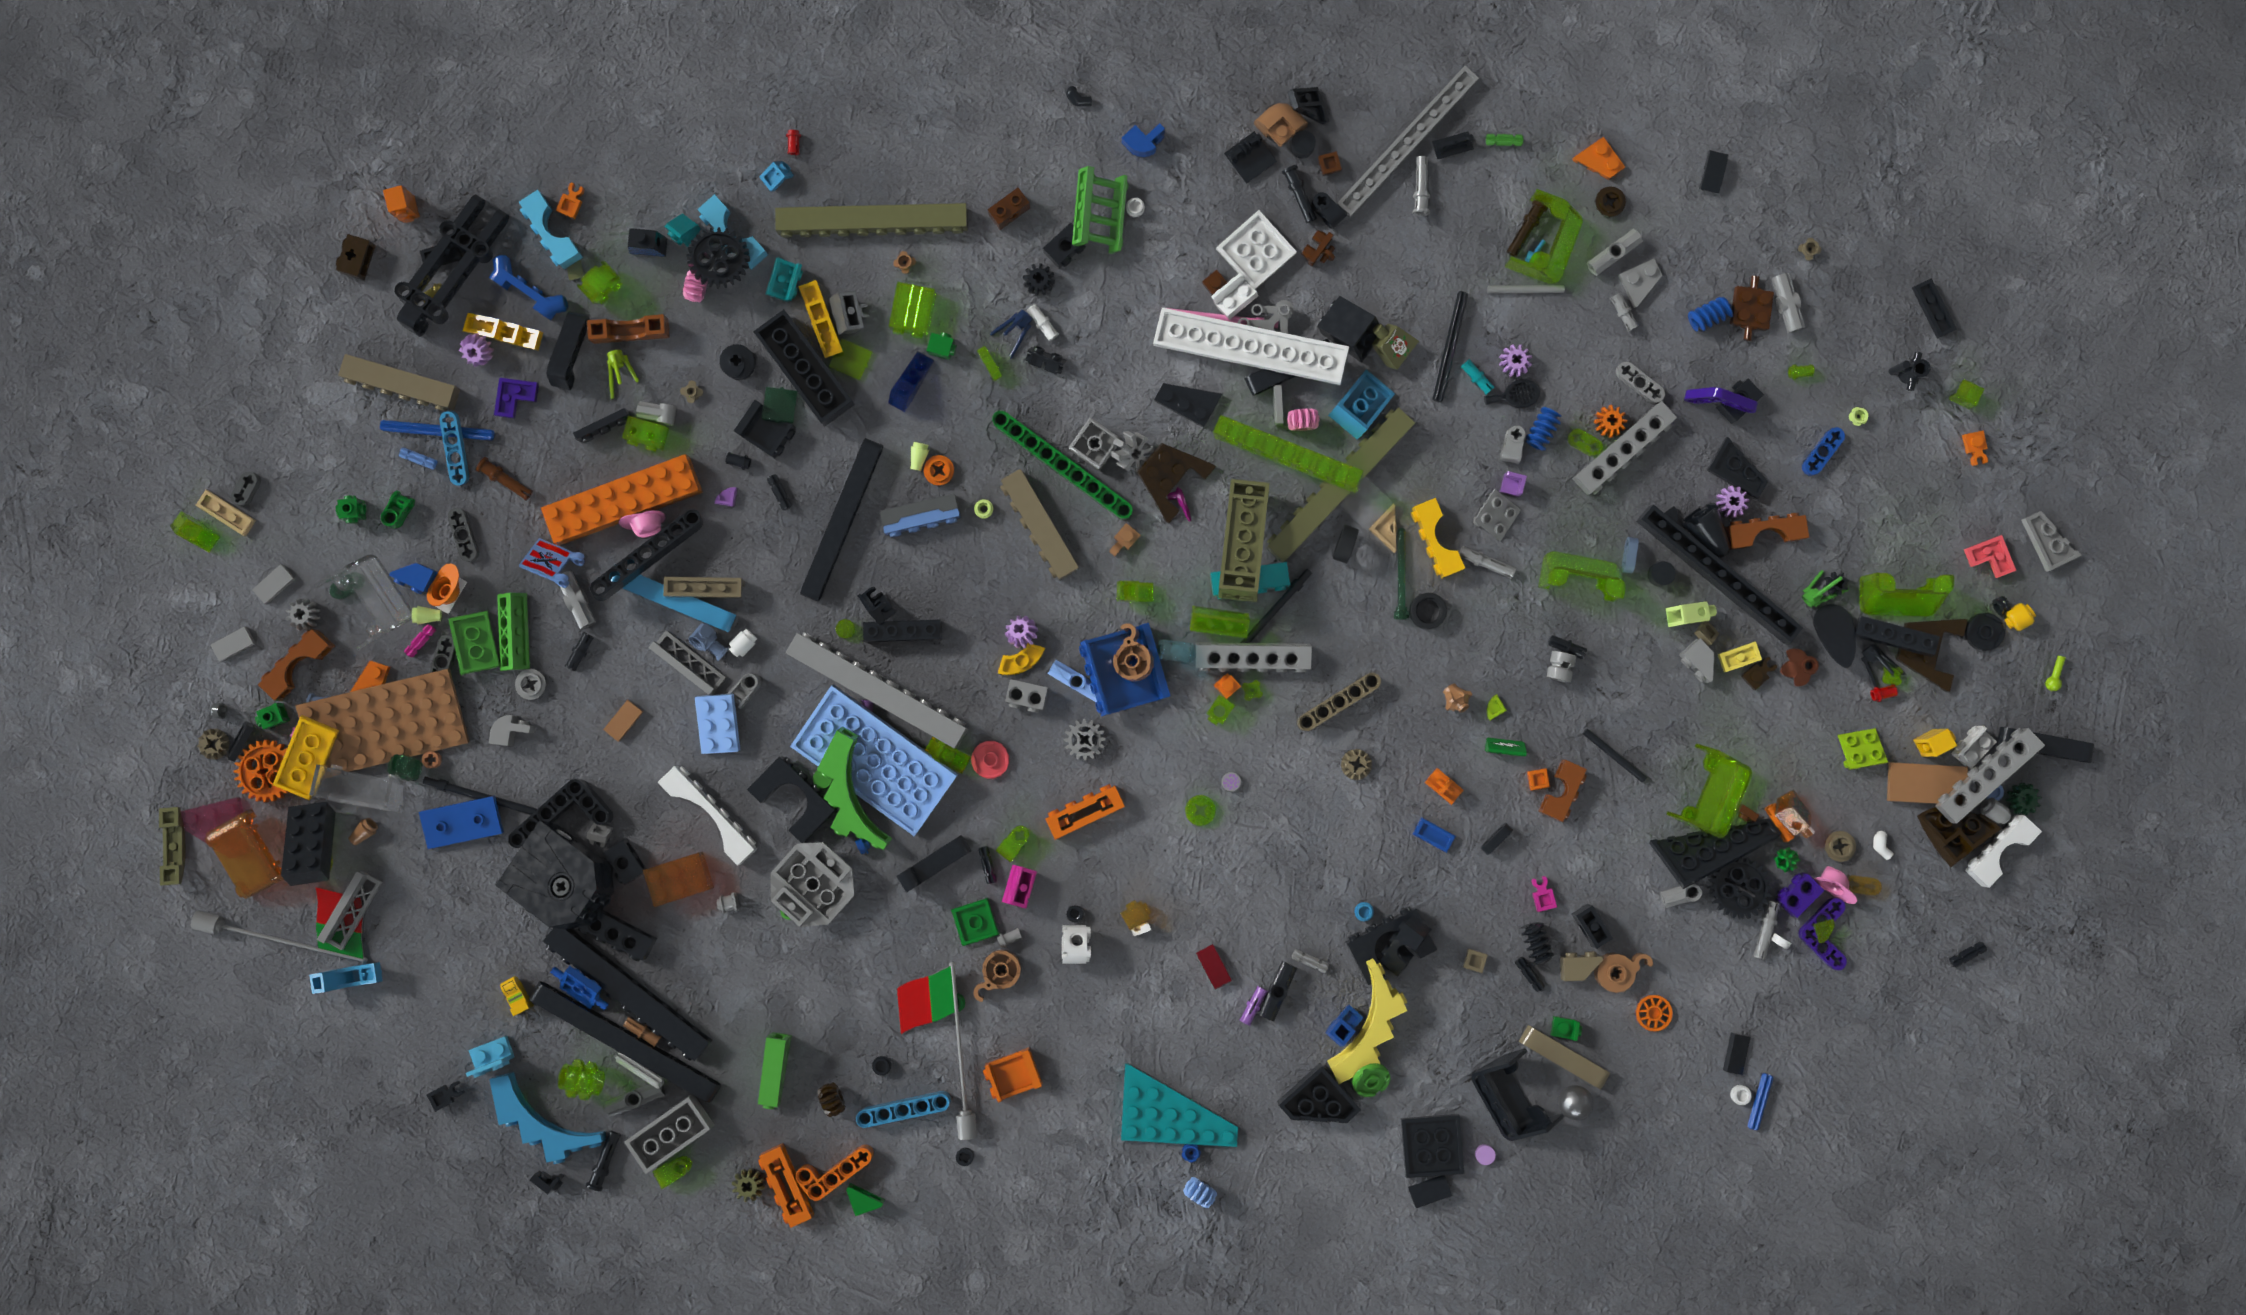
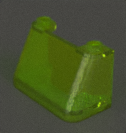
(1559, 565)
(1881, 597)

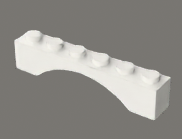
(735, 843)

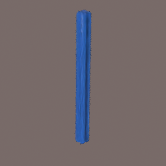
(430, 429)

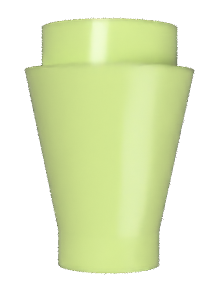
(918, 455)
(425, 615)

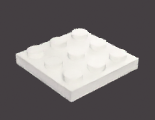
(1256, 250)

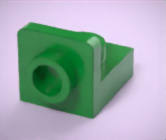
(1566, 1028)

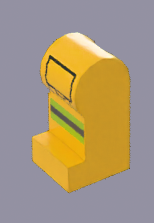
(516, 995)

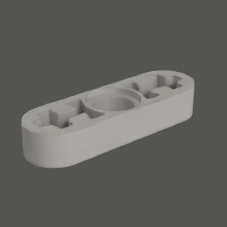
(1648, 381)

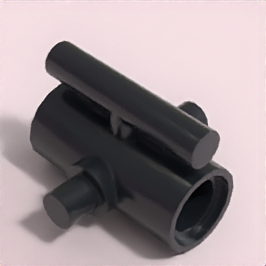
(1911, 371)

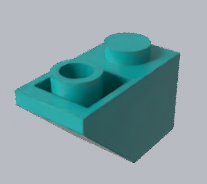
(682, 230)

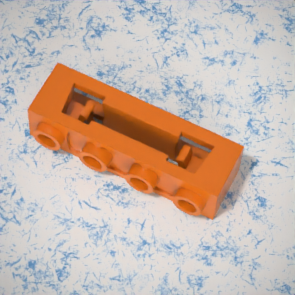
(1072, 807)
(799, 1213)

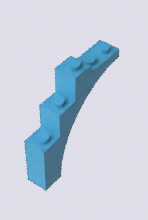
(556, 1141)

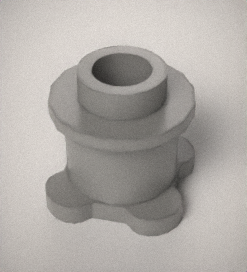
(728, 903)

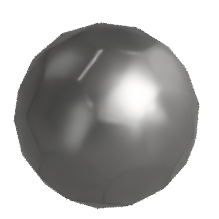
(1575, 1102)

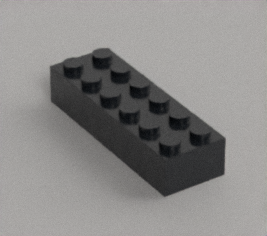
(804, 368)

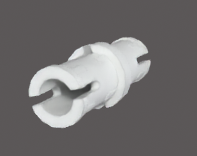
(1042, 322)

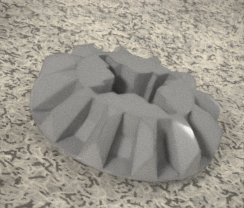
(522, 682)

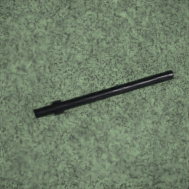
(1296, 585)
(444, 785)

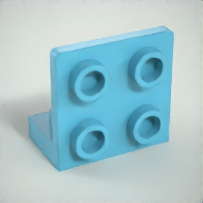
(490, 1055)

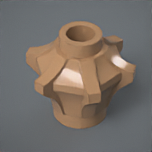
(1456, 698)

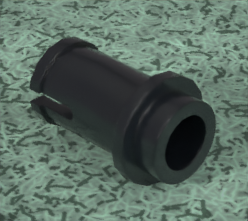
(738, 460)

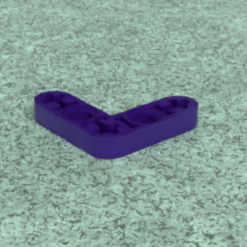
(1720, 395)
(1830, 947)

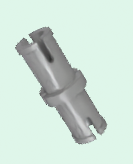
(1624, 311)

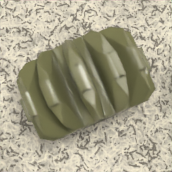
(754, 1190)

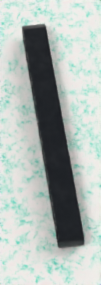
(625, 1042)

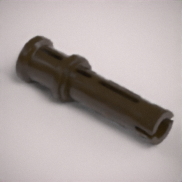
(1530, 221)

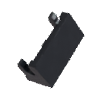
(876, 606)

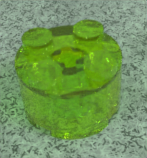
(599, 283)

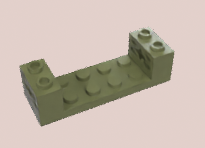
(1243, 540)

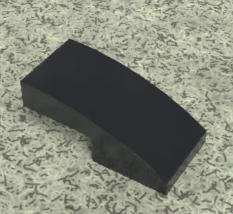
(1714, 171)

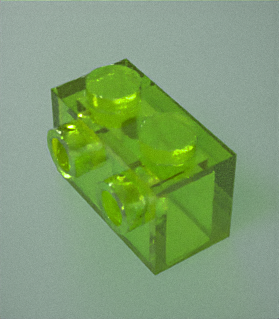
(645, 433)

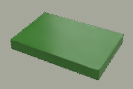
(474, 642)

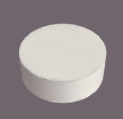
(1780, 941)
(1741, 1095)

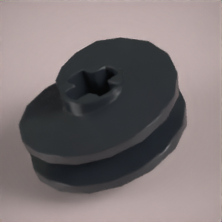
(744, 368)

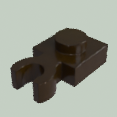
(1756, 674)

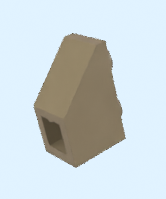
(1578, 967)

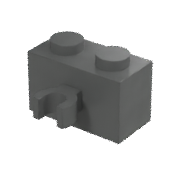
(847, 313)

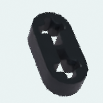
(1496, 838)

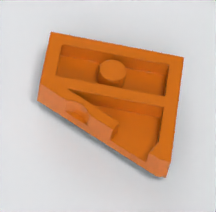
(1600, 159)

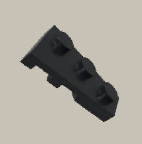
(1188, 402)
(1735, 469)

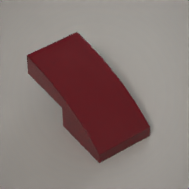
(1213, 966)

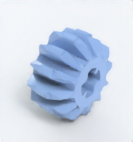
(1200, 1192)

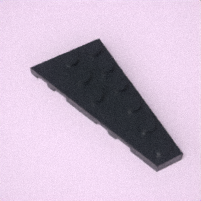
(1701, 854)

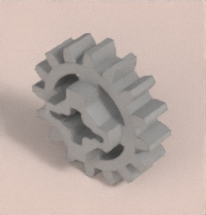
(1094, 748)

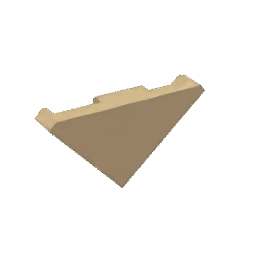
(1385, 528)

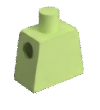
(1690, 613)

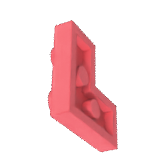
(1995, 552)

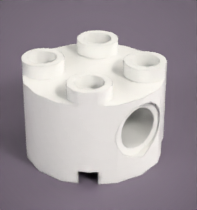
(1075, 934)

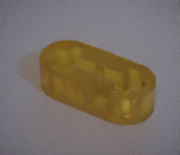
(1862, 881)

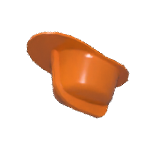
(445, 586)

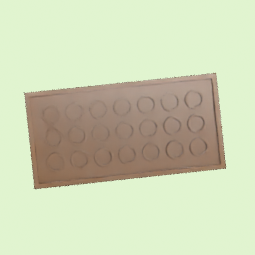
(391, 720)

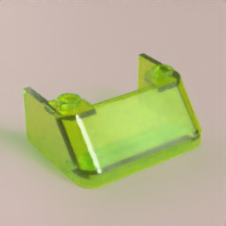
(1551, 266)
(1720, 794)

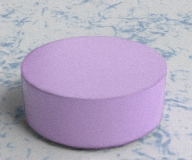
(1485, 1154)

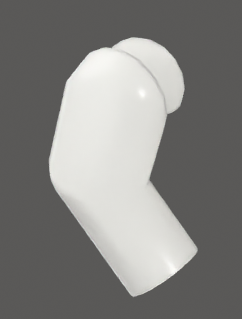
(1879, 845)

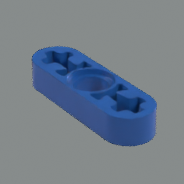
(1831, 450)

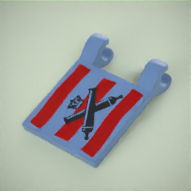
(549, 560)

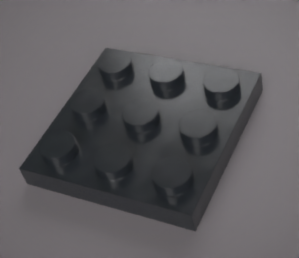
(1432, 1146)

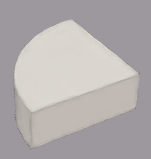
(1140, 929)

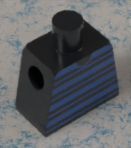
(645, 242)

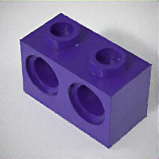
(1802, 899)

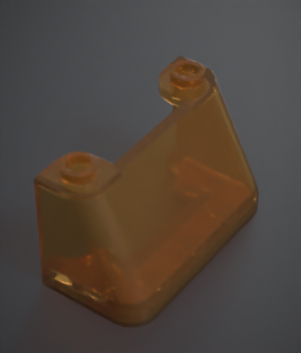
(244, 855)

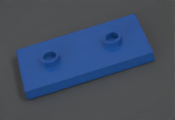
(461, 822)

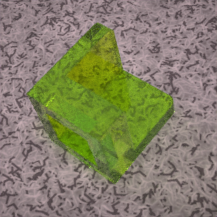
(1967, 394)

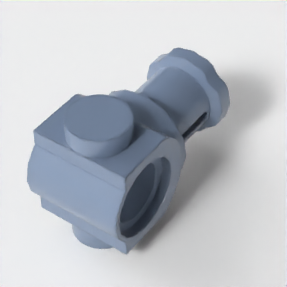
(705, 639)

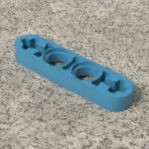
(451, 448)

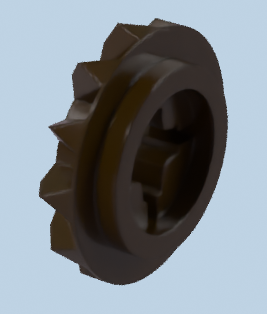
(1611, 193)

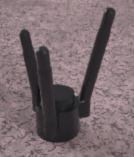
(1873, 654)

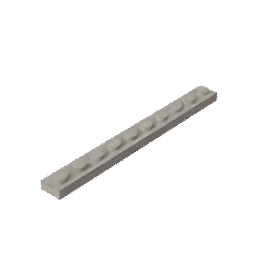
(1407, 141)

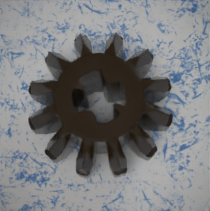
(831, 1099)

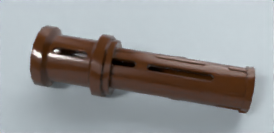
(496, 474)

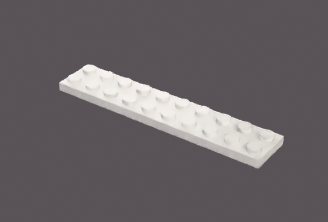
(1251, 346)

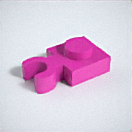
(1544, 897)

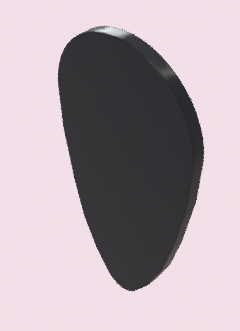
(1836, 633)

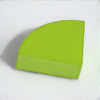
(1495, 707)

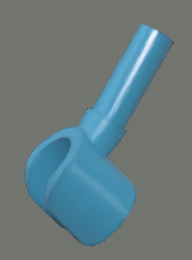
(1530, 253)

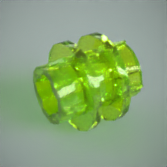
(581, 1079)

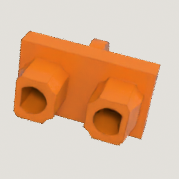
(1444, 786)

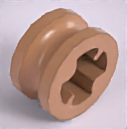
(428, 755)

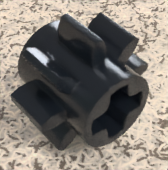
(1842, 584)

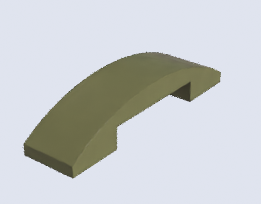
(173, 846)

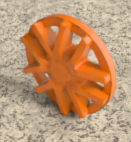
(1654, 1013)

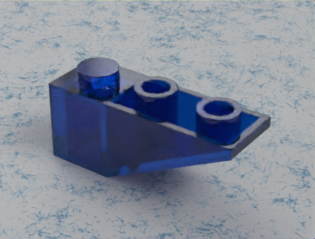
(910, 381)

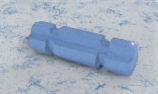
(418, 458)

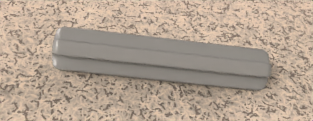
(641, 1071)

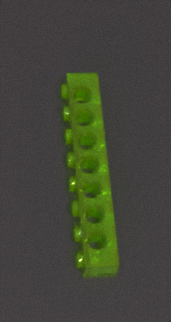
(1288, 454)

